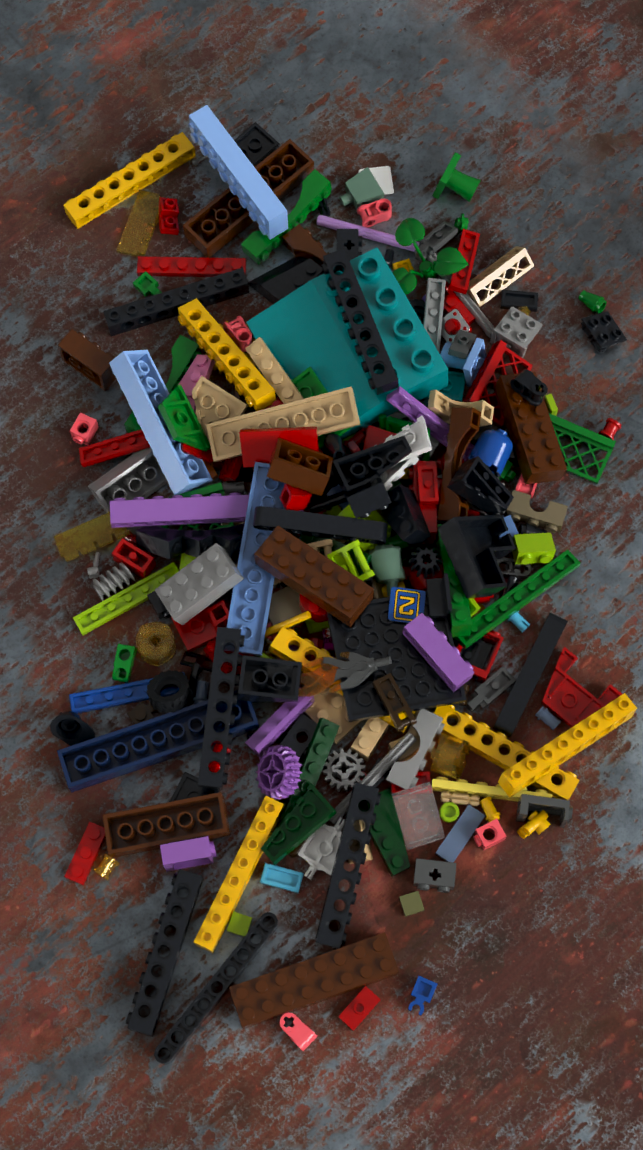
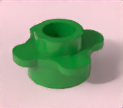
(461, 223)

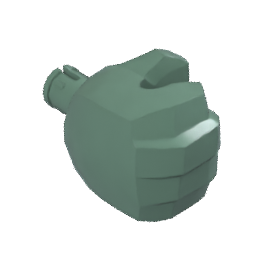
(387, 565)

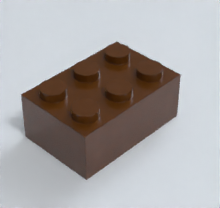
(87, 359)
(300, 467)

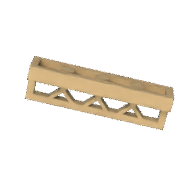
(499, 269)

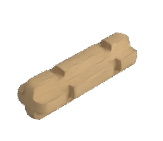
(460, 798)

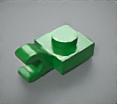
(146, 285)

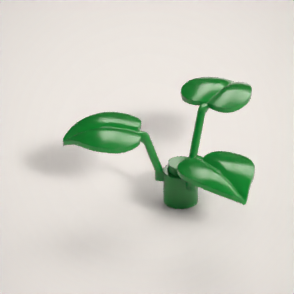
(448, 260)

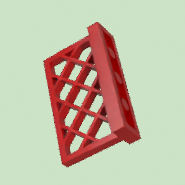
(486, 373)

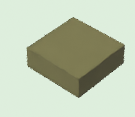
(411, 903)

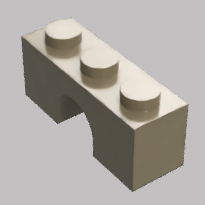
(550, 519)

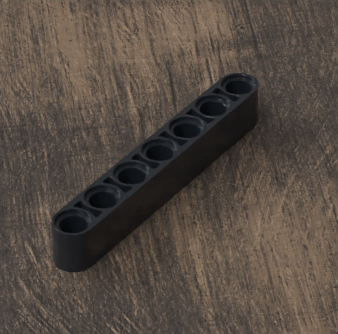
(320, 525)
(530, 674)

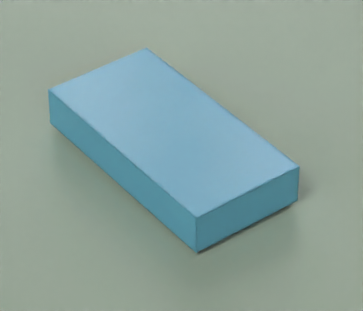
(281, 878)

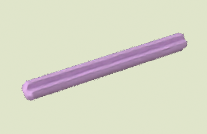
(365, 232)

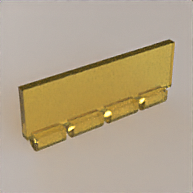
(139, 224)
(85, 536)

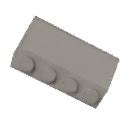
(134, 477)

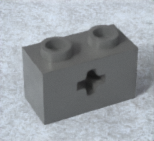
(444, 870)

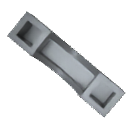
(404, 773)

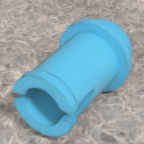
(519, 621)

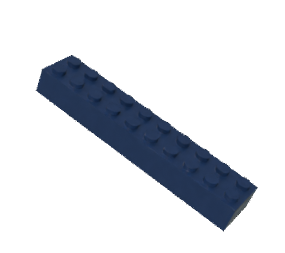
(147, 743)

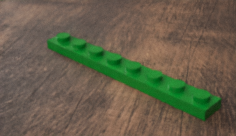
(519, 597)

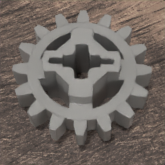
(336, 770)

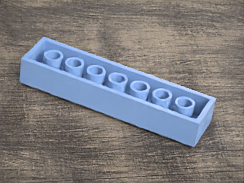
(238, 172)
(144, 392)

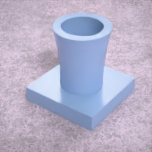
(469, 365)

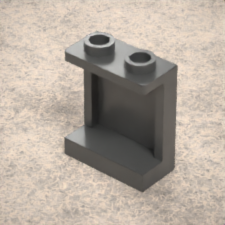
(549, 805)

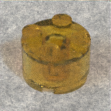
(166, 645)
(450, 756)

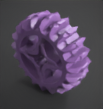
(280, 760)

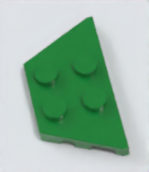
(182, 420)

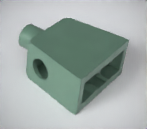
(361, 189)

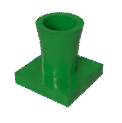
(456, 181)

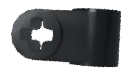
(529, 385)

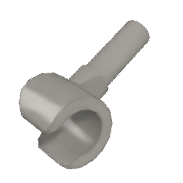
(93, 572)

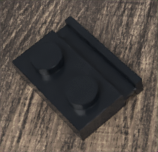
(476, 654)

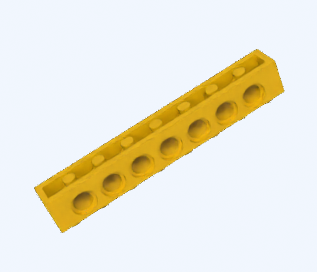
(126, 188)
(226, 355)
(306, 647)
(566, 745)
(491, 752)
(238, 875)

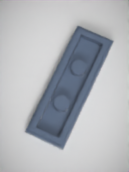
(460, 834)

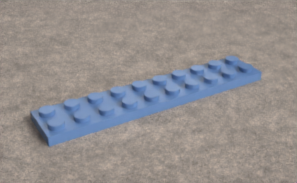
(253, 594)

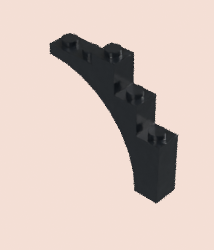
(172, 542)

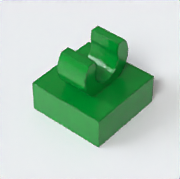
(507, 474)

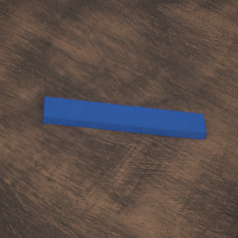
(114, 696)

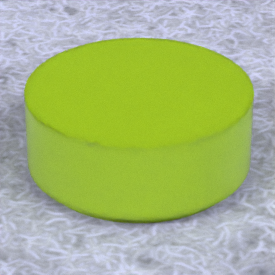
(449, 812)

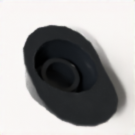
(70, 728)

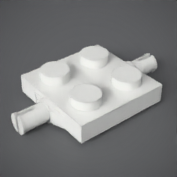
(321, 848)

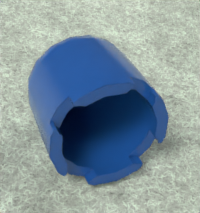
(493, 449)

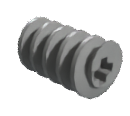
(112, 580)

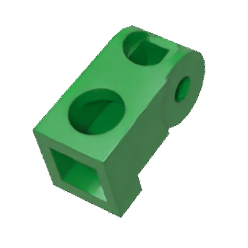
(124, 662)

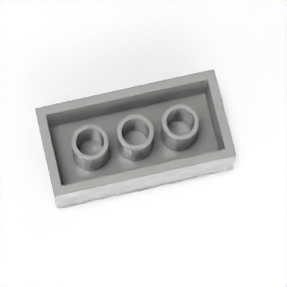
(199, 584)

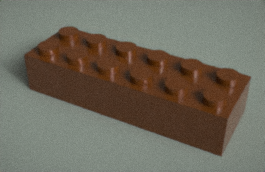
(531, 435)
(314, 576)
(165, 823)

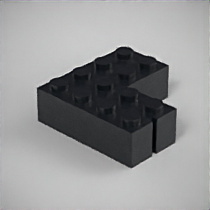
(475, 553)

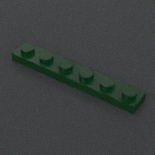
(312, 762)

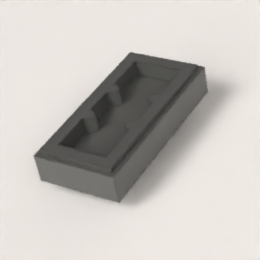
(462, 344)

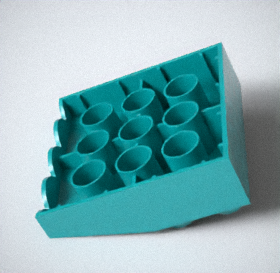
(310, 332)

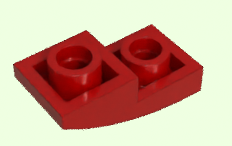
(168, 216)

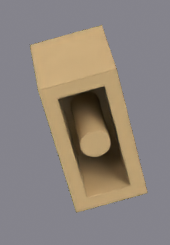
(369, 738)

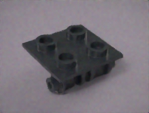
(602, 331)

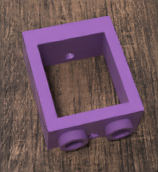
(188, 853)

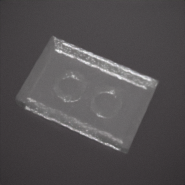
(418, 815)

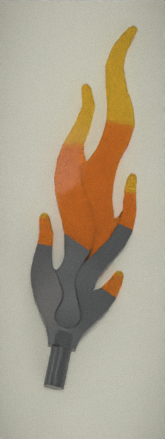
(333, 670)

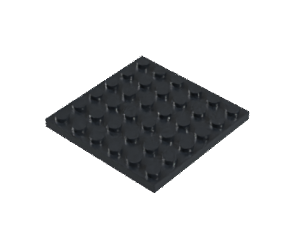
(378, 638)

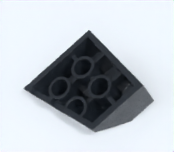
(286, 278)

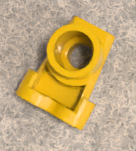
(537, 822)

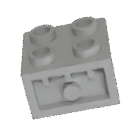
(516, 330)

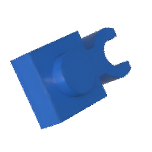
(423, 992)

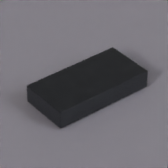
(519, 299)

